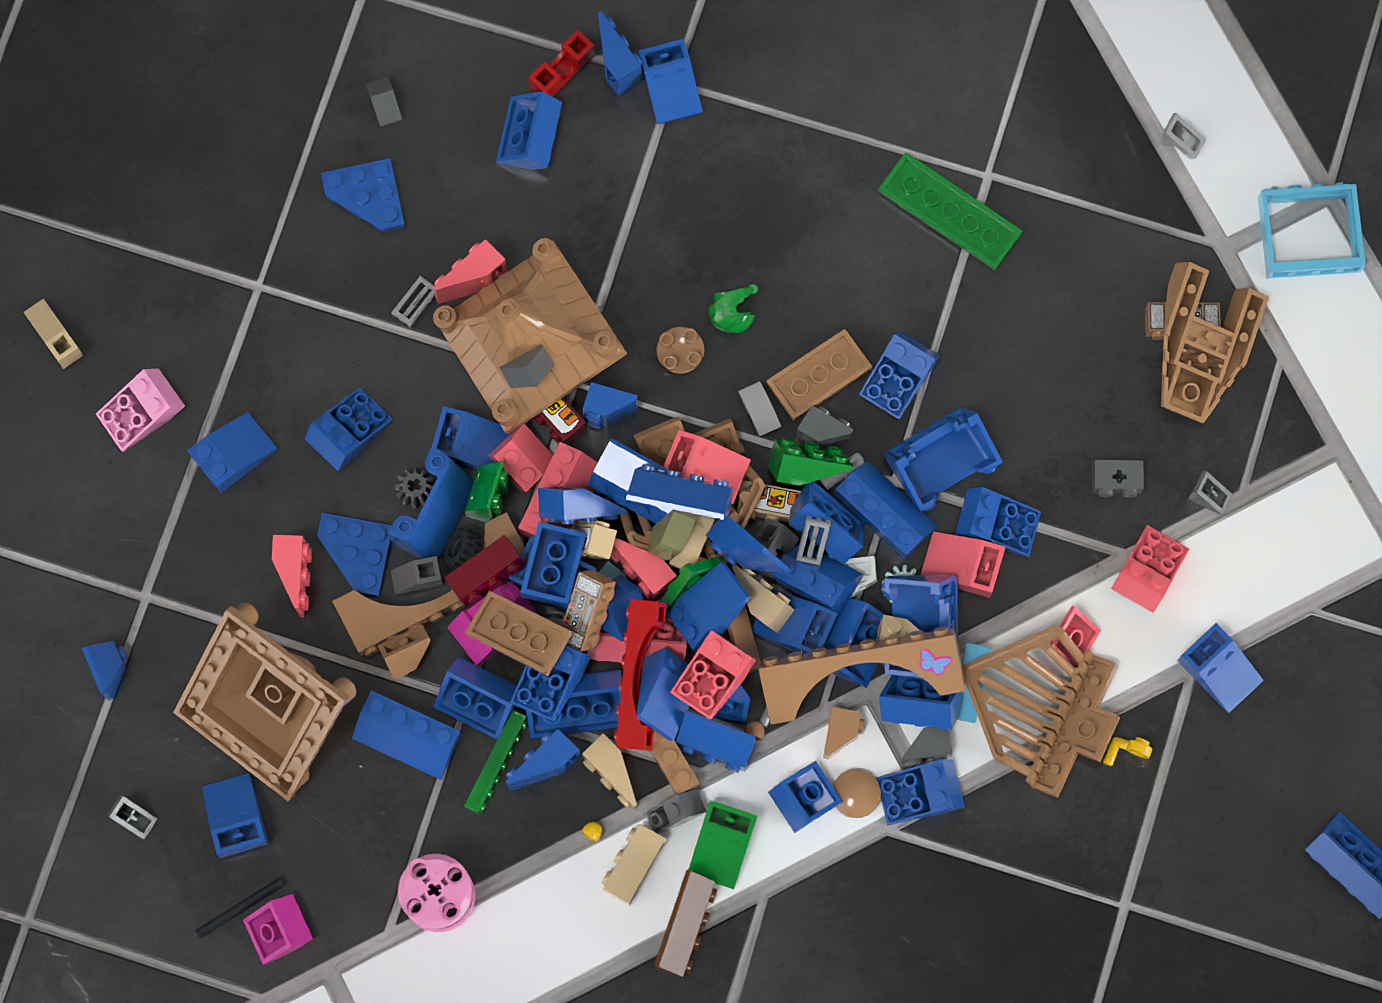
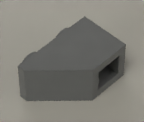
(823, 428)
(417, 575)
(929, 745)
(676, 811)

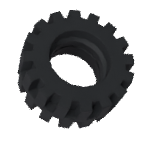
(461, 547)

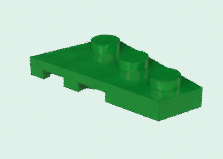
(688, 576)

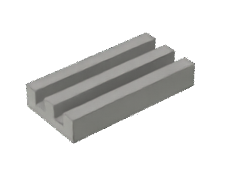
(404, 317)
(816, 523)

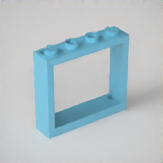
(1312, 267)

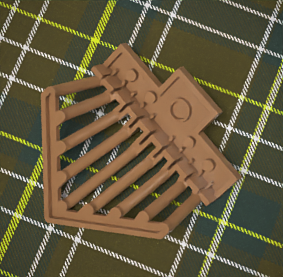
(656, 445)
(1077, 724)

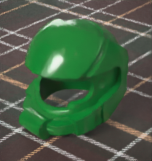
(724, 310)

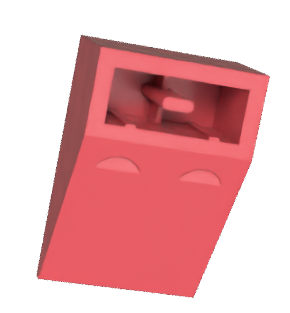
(471, 274)
(703, 457)
(290, 558)
(969, 559)
(645, 568)
(1150, 569)
(713, 675)

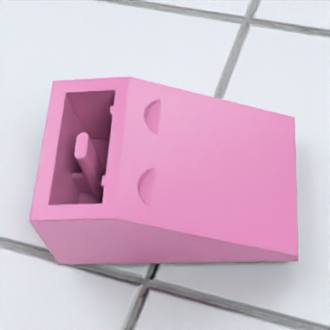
(140, 408)

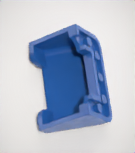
(942, 456)
(440, 512)
(925, 602)

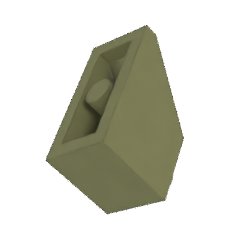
(671, 534)

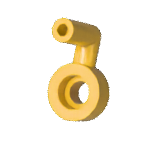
(1137, 747)

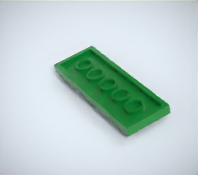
(950, 211)

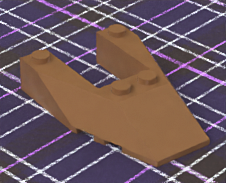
(1200, 355)

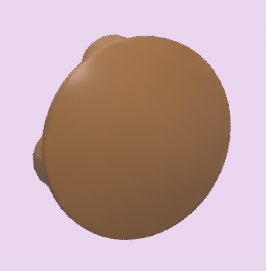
(680, 350)
(858, 793)

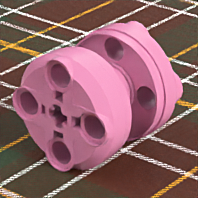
(421, 890)

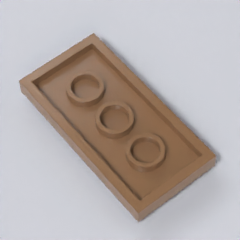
(819, 374)
(518, 633)

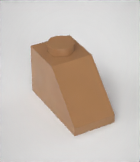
(405, 651)
(842, 730)

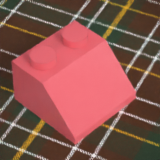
(523, 457)

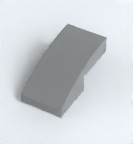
(759, 408)

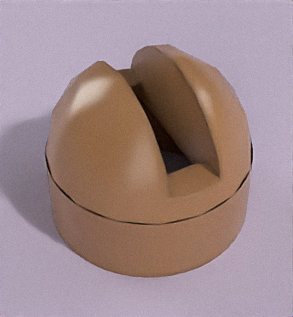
(755, 729)

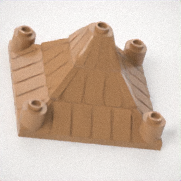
(518, 312)
(261, 702)

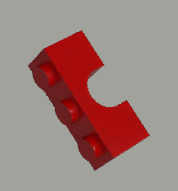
(573, 57)

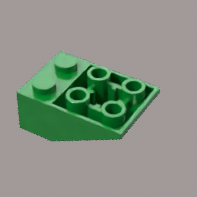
(805, 462)
(487, 492)
(722, 844)

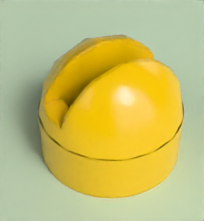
(592, 831)

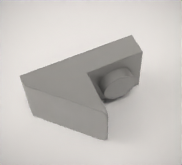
(1182, 136)

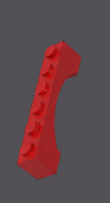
(643, 623)

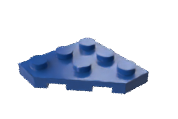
(367, 193)
(357, 549)

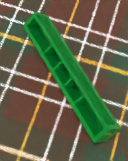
(496, 762)

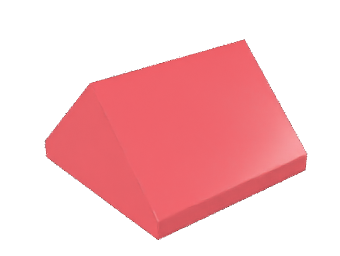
(1080, 630)

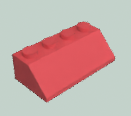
(566, 469)
(613, 650)

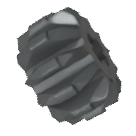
(413, 479)

